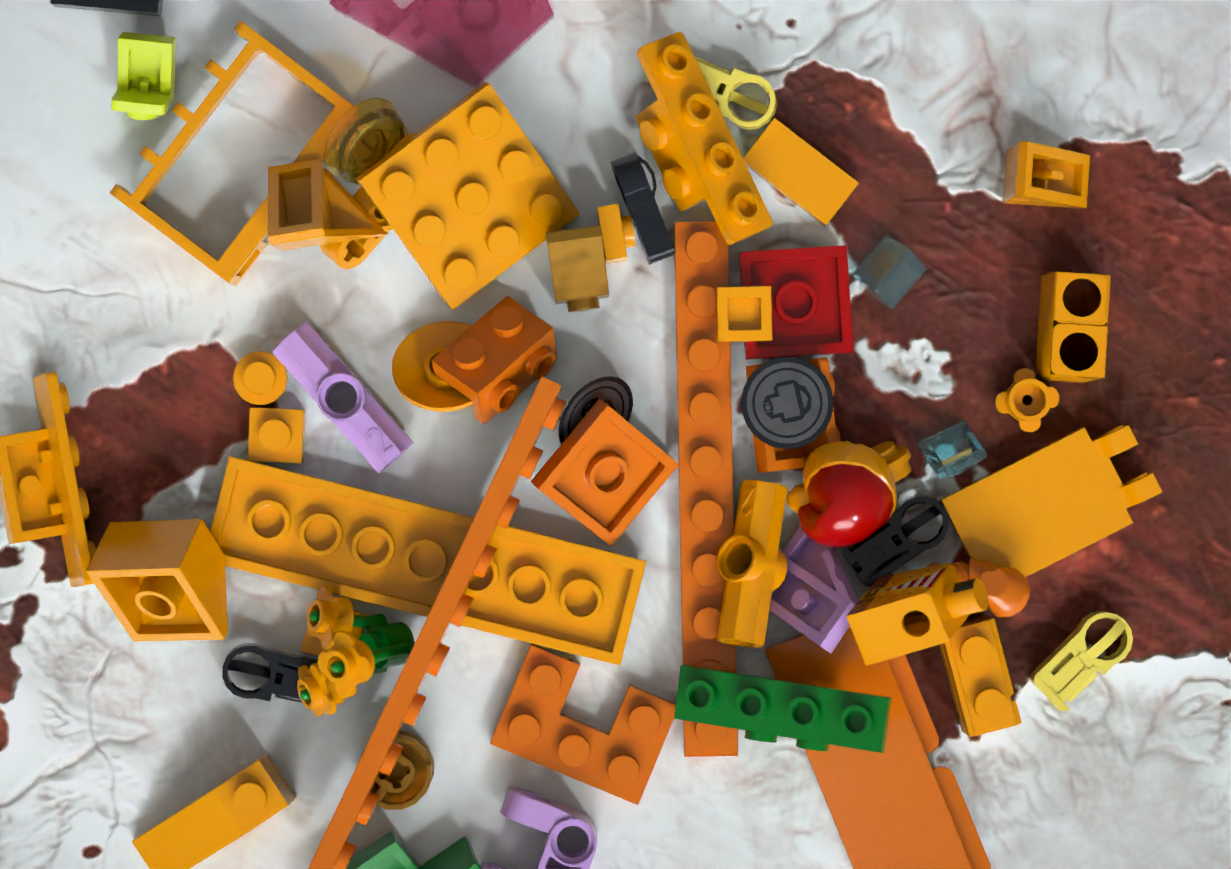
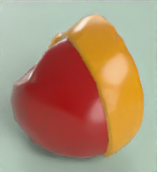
(843, 494)

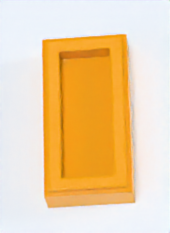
(800, 172)

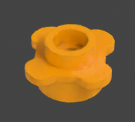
(1042, 400)

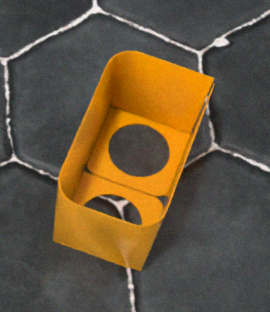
(1094, 325)

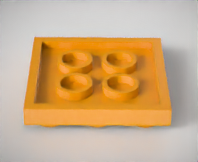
(468, 195)

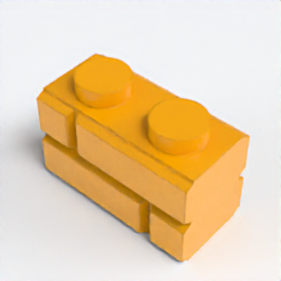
(979, 678)

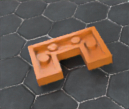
(609, 761)

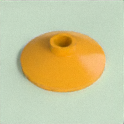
(414, 369)

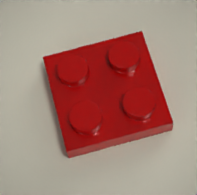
(806, 298)

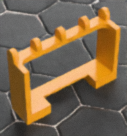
(249, 242)

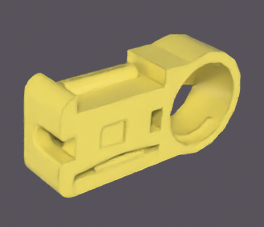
(723, 90)
(1074, 666)

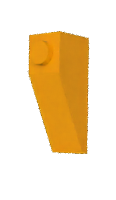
(216, 817)

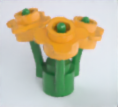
(348, 659)

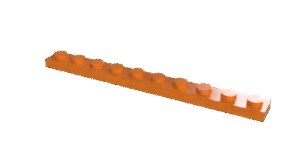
(703, 462)
(449, 608)

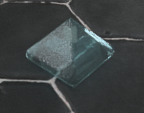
(952, 451)

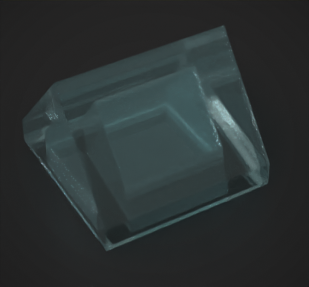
(889, 271)

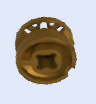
(409, 777)

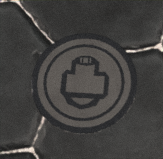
(609, 389)
(787, 402)

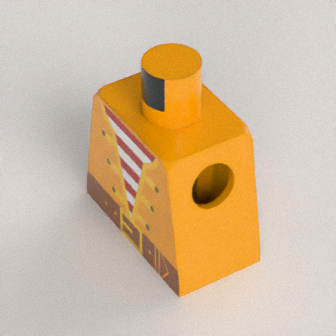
(913, 611)

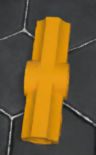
(752, 564)

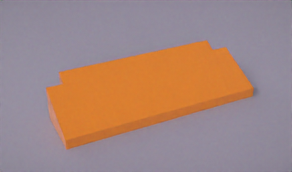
(890, 803)

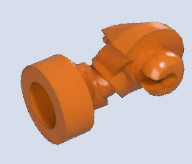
(1006, 586)

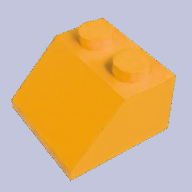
(163, 579)

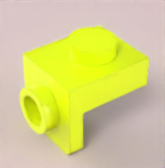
(145, 75)

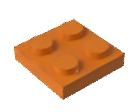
(604, 472)

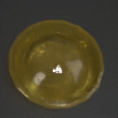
(362, 138)

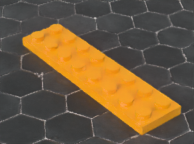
(403, 551)

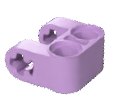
(551, 818)

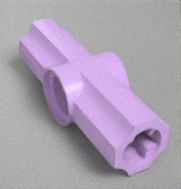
(318, 371)

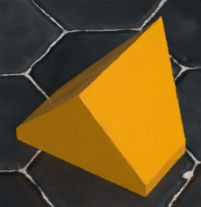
(313, 208)

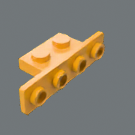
(695, 143)
(41, 485)

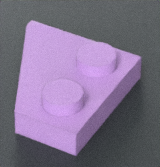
(814, 592)

